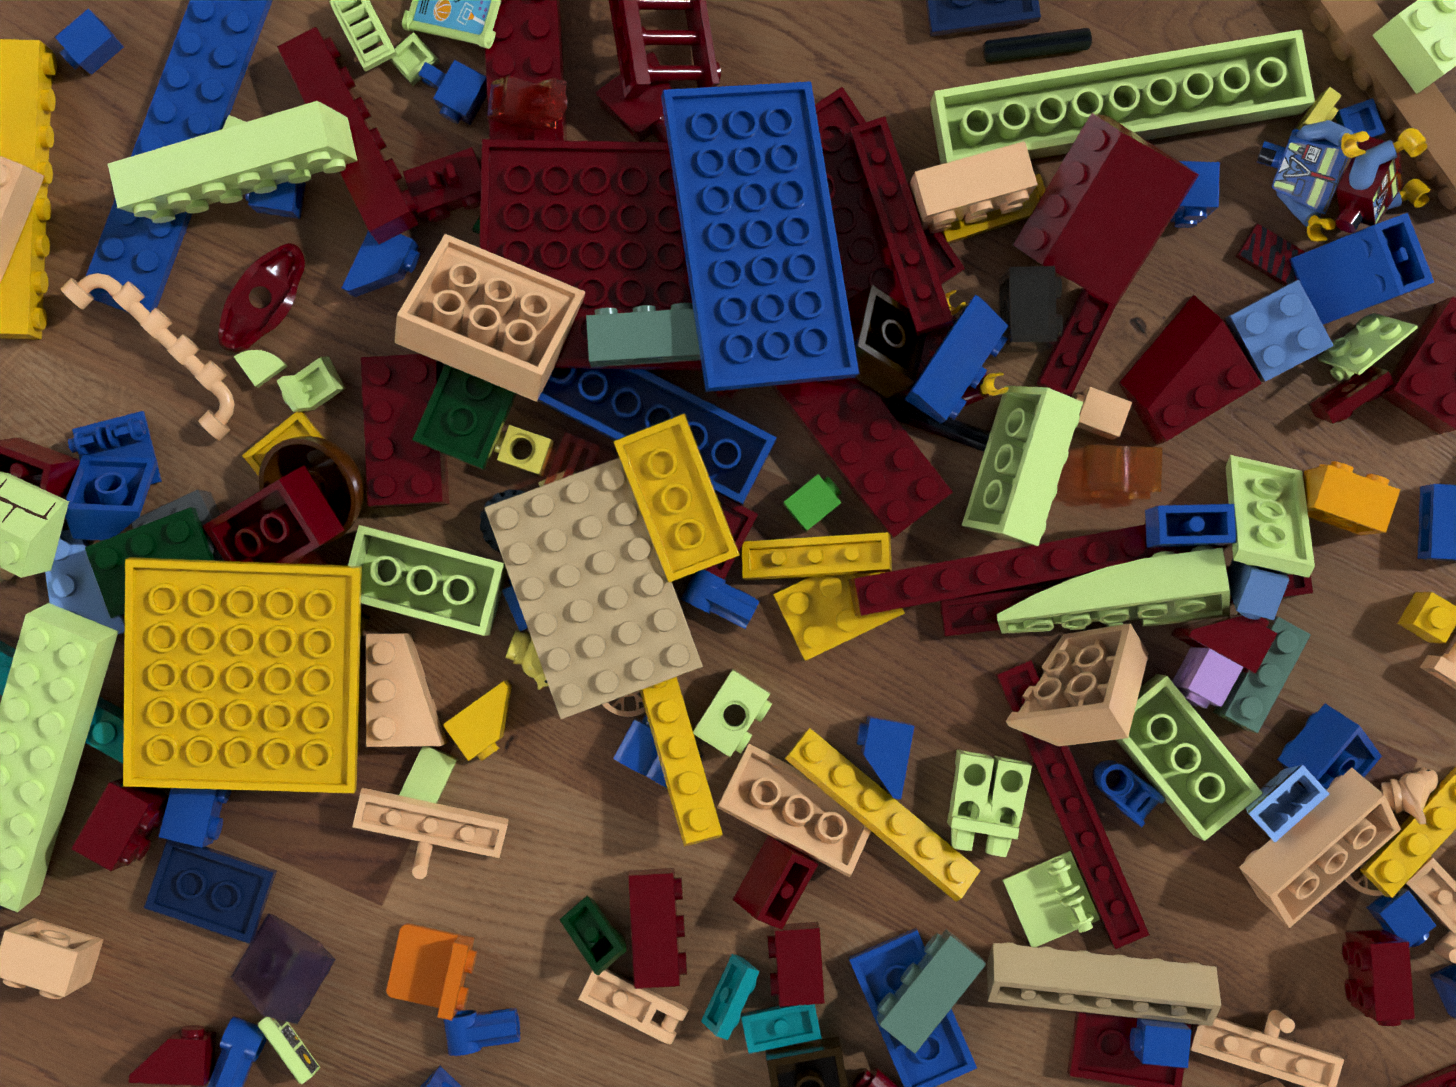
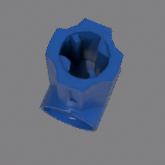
(713, 595)
(474, 1030)
(240, 1048)

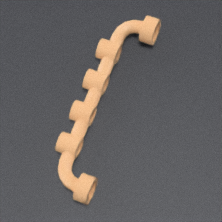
(156, 325)

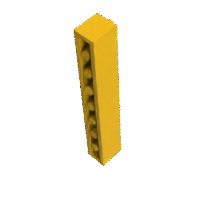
(26, 139)

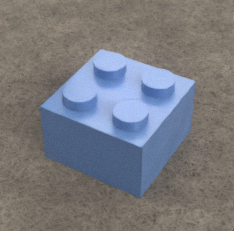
(1279, 331)

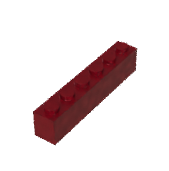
(371, 178)

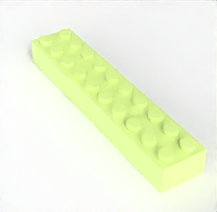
(1145, 94)

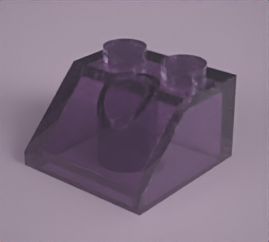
(282, 970)

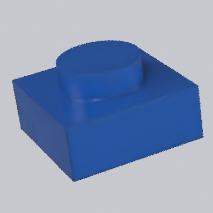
(1361, 117)

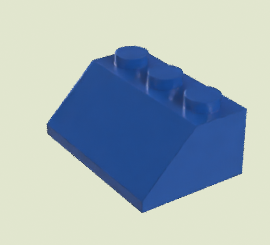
(959, 361)

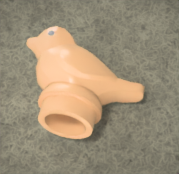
(1411, 792)

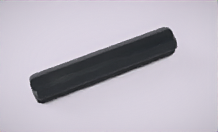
(1037, 45)
(950, 429)

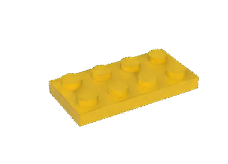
(676, 498)

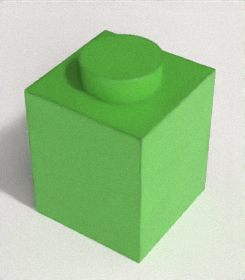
(813, 501)

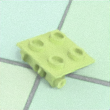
(1365, 345)
(1051, 900)

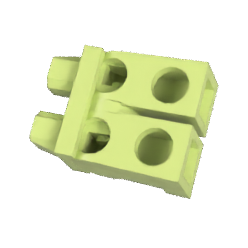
(985, 811)

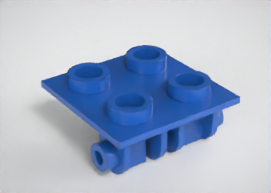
(116, 437)

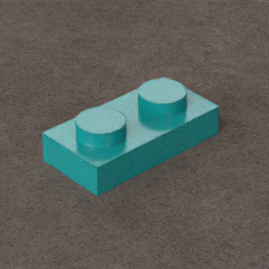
(730, 997)
(780, 1027)

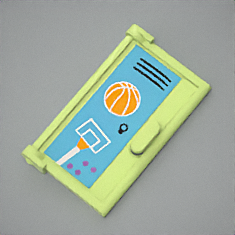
(454, 19)

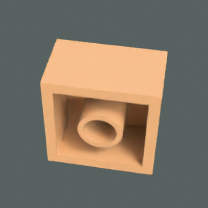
(48, 958)

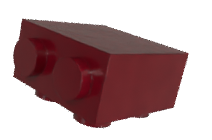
(1379, 975)

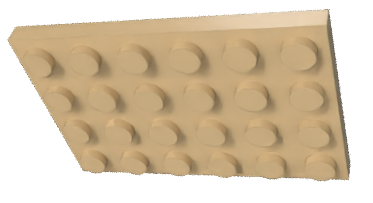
(592, 588)

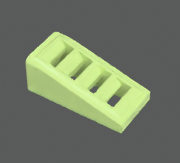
(353, 10)

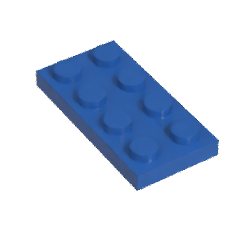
(945, 1050)

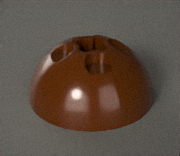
(329, 468)

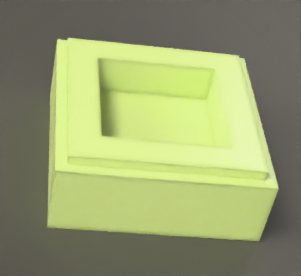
(411, 57)

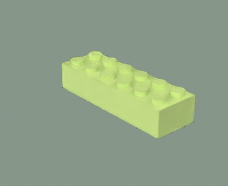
(233, 162)

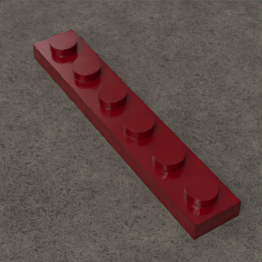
(901, 226)

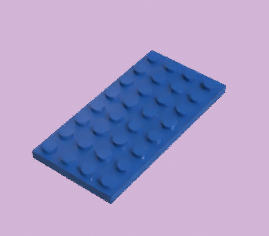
(759, 235)

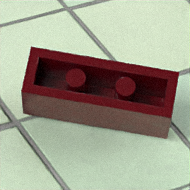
(656, 928)

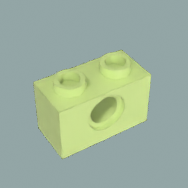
(714, 727)

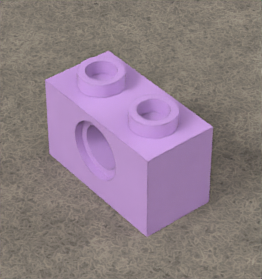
(1206, 677)

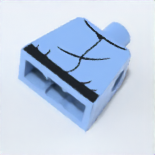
(1286, 801)

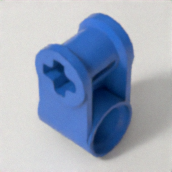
(1131, 795)

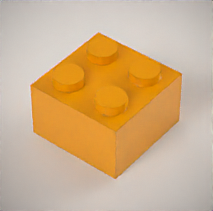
(1348, 499)

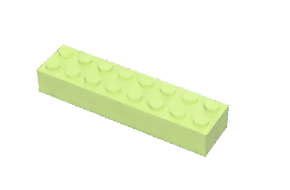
(42, 738)

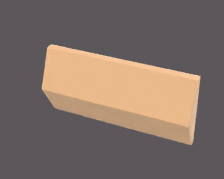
(793, 810)

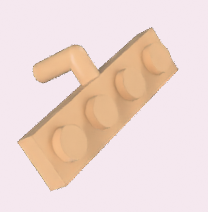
(429, 825)
(1438, 894)
(1268, 1051)

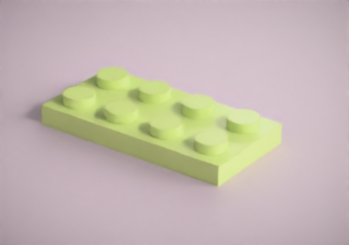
(1270, 516)

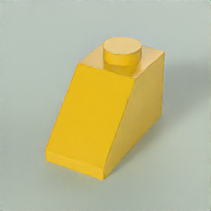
(481, 723)

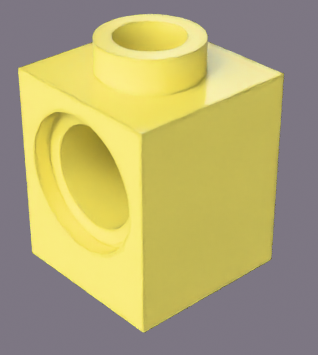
(540, 454)

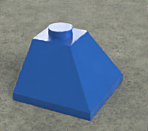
(107, 495)

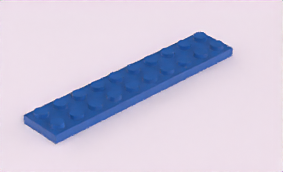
(188, 102)

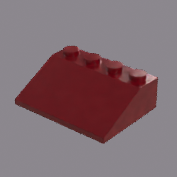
(1105, 208)

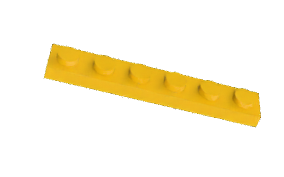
(681, 762)
(883, 815)

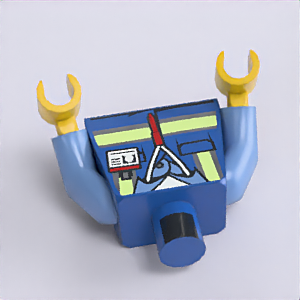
(1311, 170)

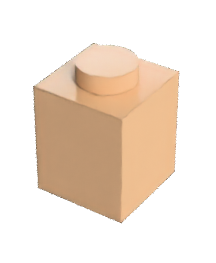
(1102, 413)

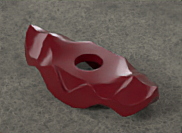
(241, 321)

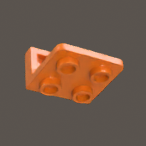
(432, 968)

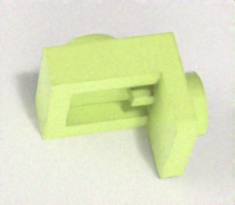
(311, 386)

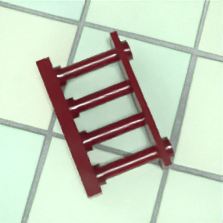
(632, 39)

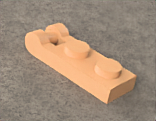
(633, 1006)

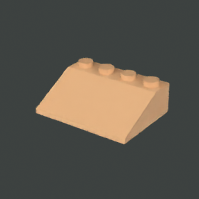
(488, 317)

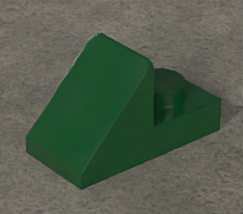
(594, 935)

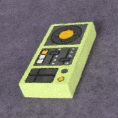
(289, 1048)

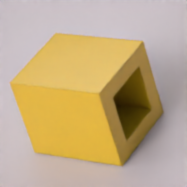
(1429, 617)

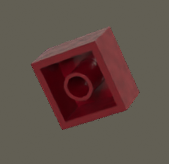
(121, 825)

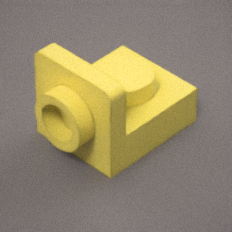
(1322, 109)

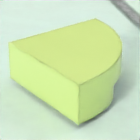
(260, 365)

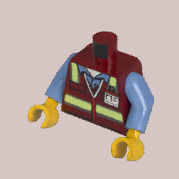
(1374, 181)

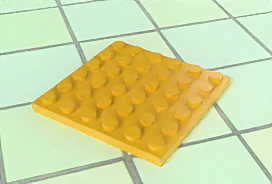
(241, 675)

